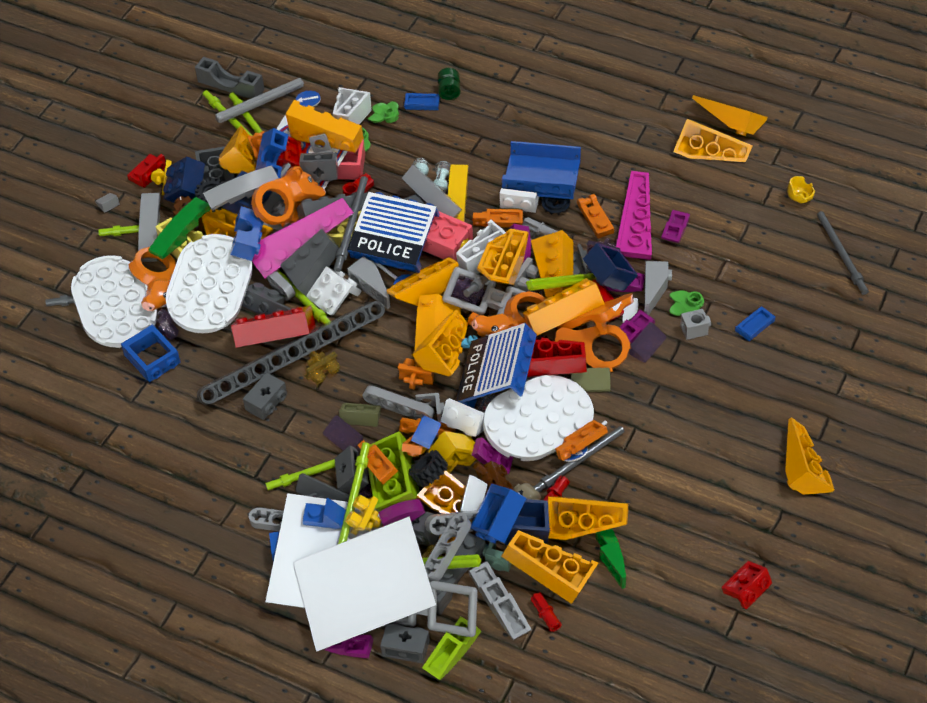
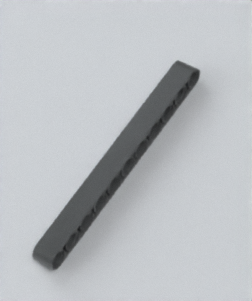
(283, 355)

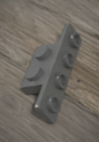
(263, 299)
(314, 488)

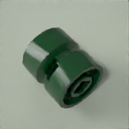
(449, 83)

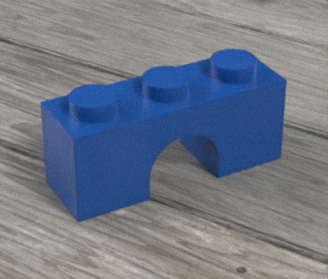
(271, 146)
(247, 234)

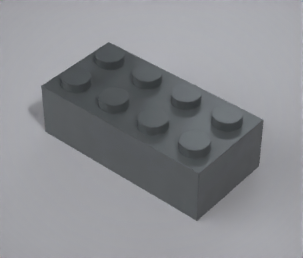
(212, 167)

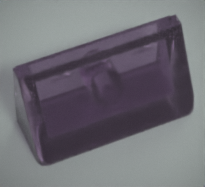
(647, 342)
(342, 434)

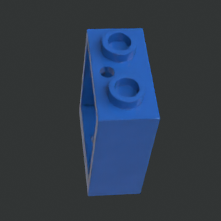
(141, 342)
(497, 514)

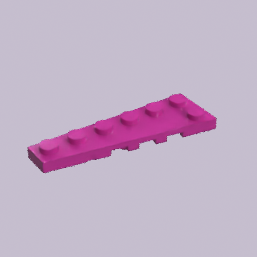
(635, 225)
(285, 242)

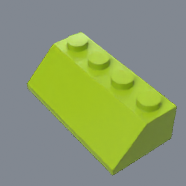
(401, 485)

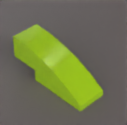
(449, 651)

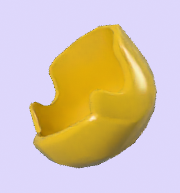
(799, 190)

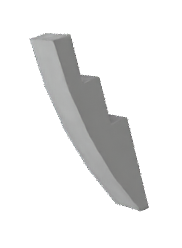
(239, 187)
(430, 192)
(148, 220)
(499, 601)

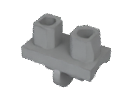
(526, 270)

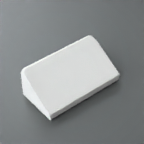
(473, 495)

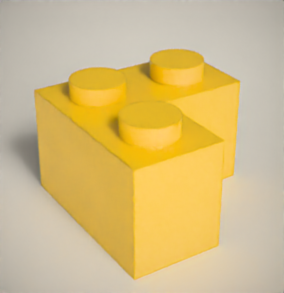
(454, 449)

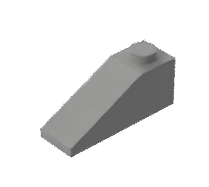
(369, 280)
(656, 283)

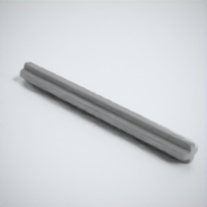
(259, 100)

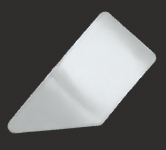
(630, 310)

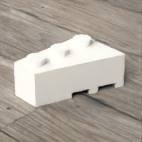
(352, 105)
(471, 253)

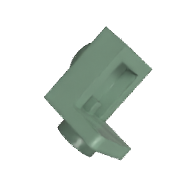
(494, 558)

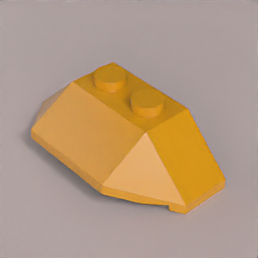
(223, 223)
(504, 256)
(429, 281)

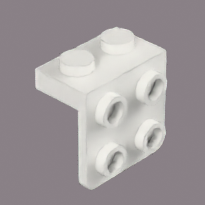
(518, 200)
(331, 290)
(462, 417)

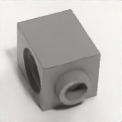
(695, 324)

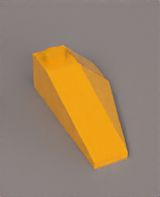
(735, 118)
(706, 143)
(238, 154)
(430, 314)
(442, 347)
(803, 463)
(444, 494)
(581, 517)

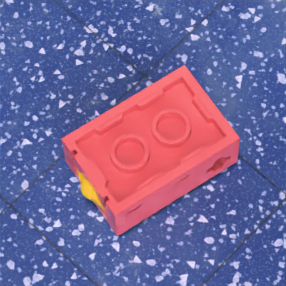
(447, 236)

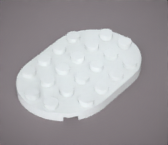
(207, 285)
(110, 301)
(538, 420)

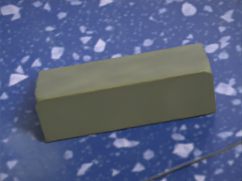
(593, 380)
(360, 414)

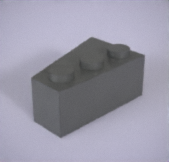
(310, 260)

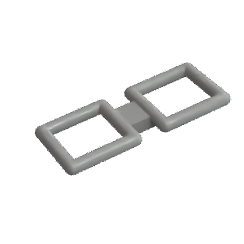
(492, 297)
(432, 625)

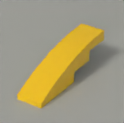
(458, 187)

